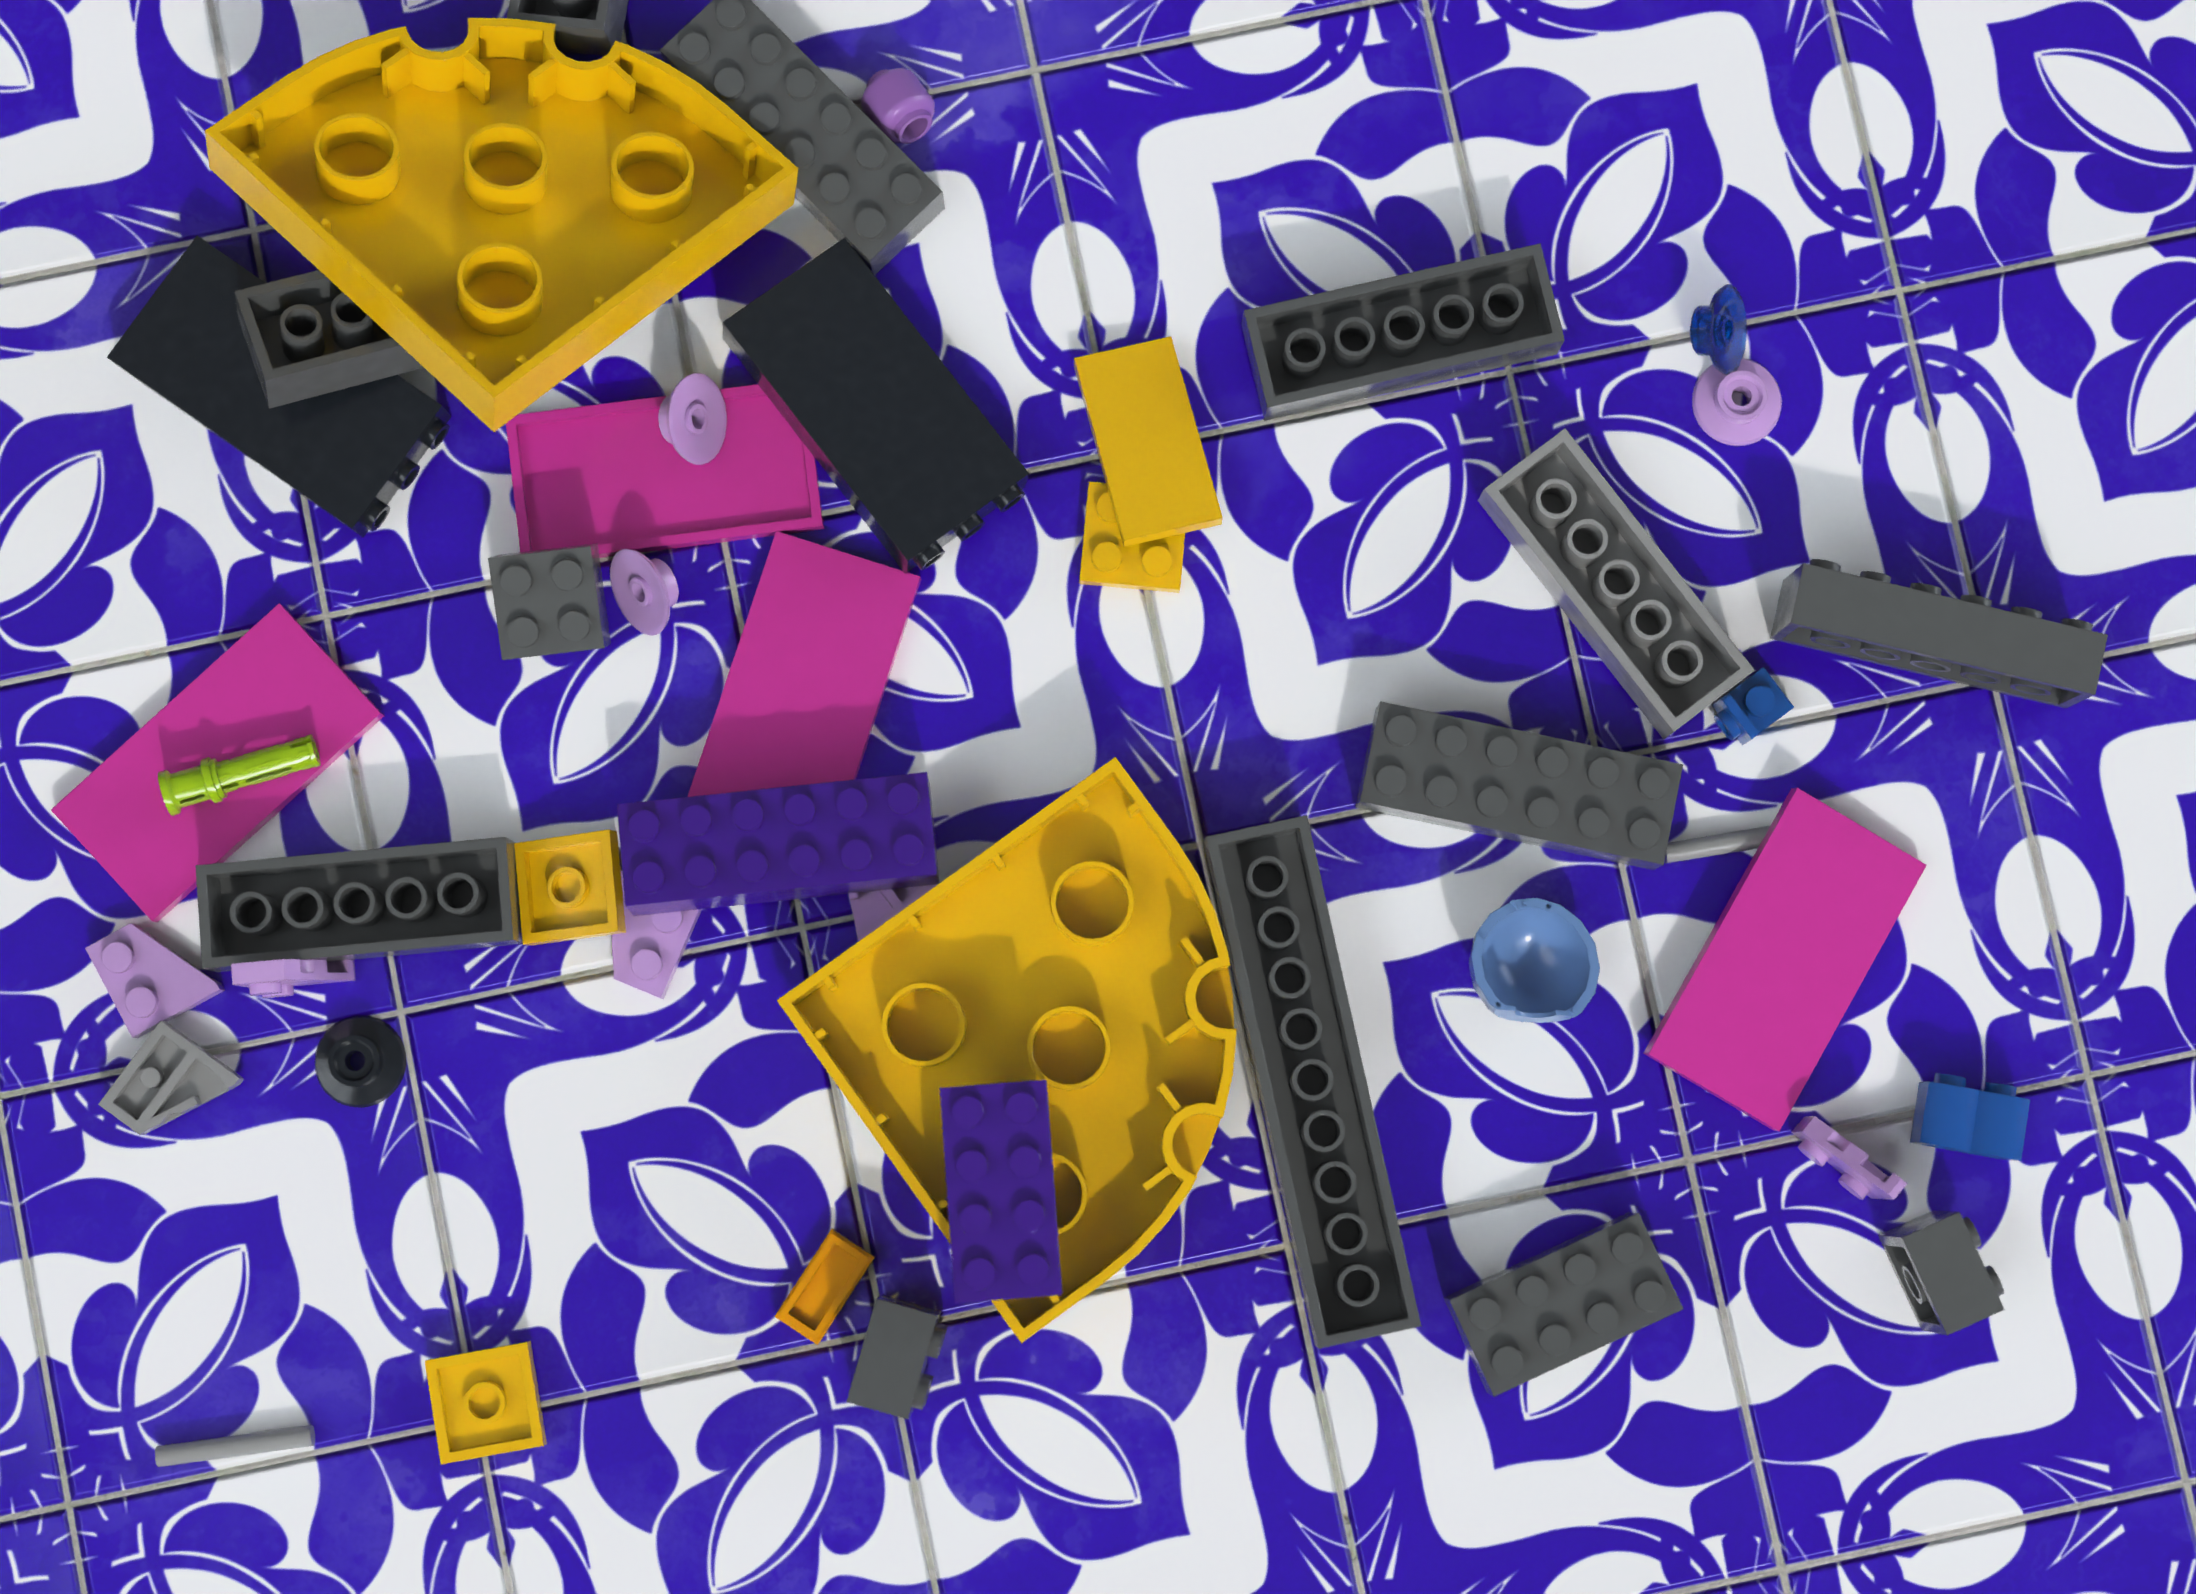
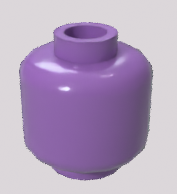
(898, 105)

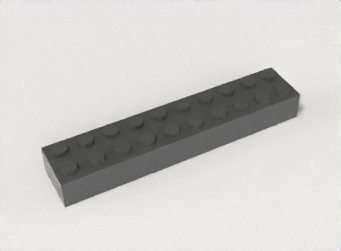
(1311, 1082)

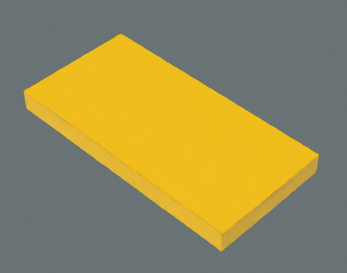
(1147, 441)

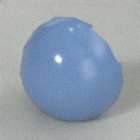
(1534, 962)

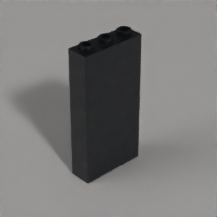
(876, 406)
(334, 449)

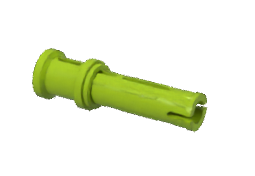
(215, 779)

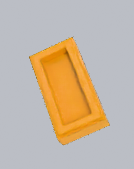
(824, 1286)

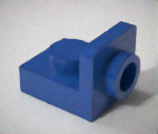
(1751, 707)

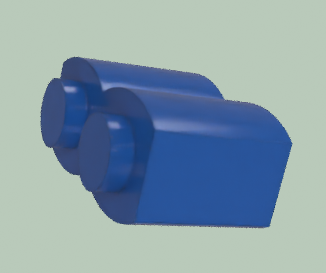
(1970, 1119)

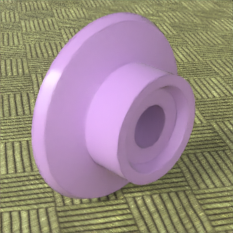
(694, 418)
(1734, 423)
(643, 590)

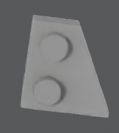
(166, 1081)

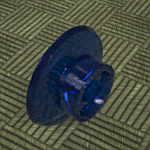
(1721, 329)

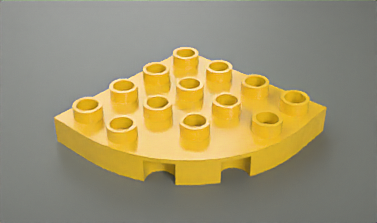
(501, 195)
(1061, 960)

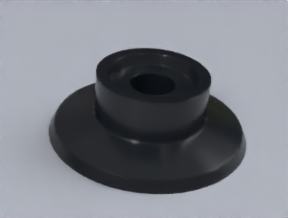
(383, 1061)

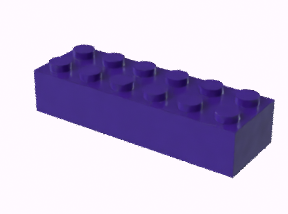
(778, 844)

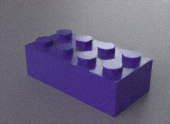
(1001, 1191)

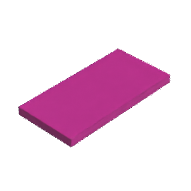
(619, 484)
(806, 670)
(254, 696)
(1785, 959)

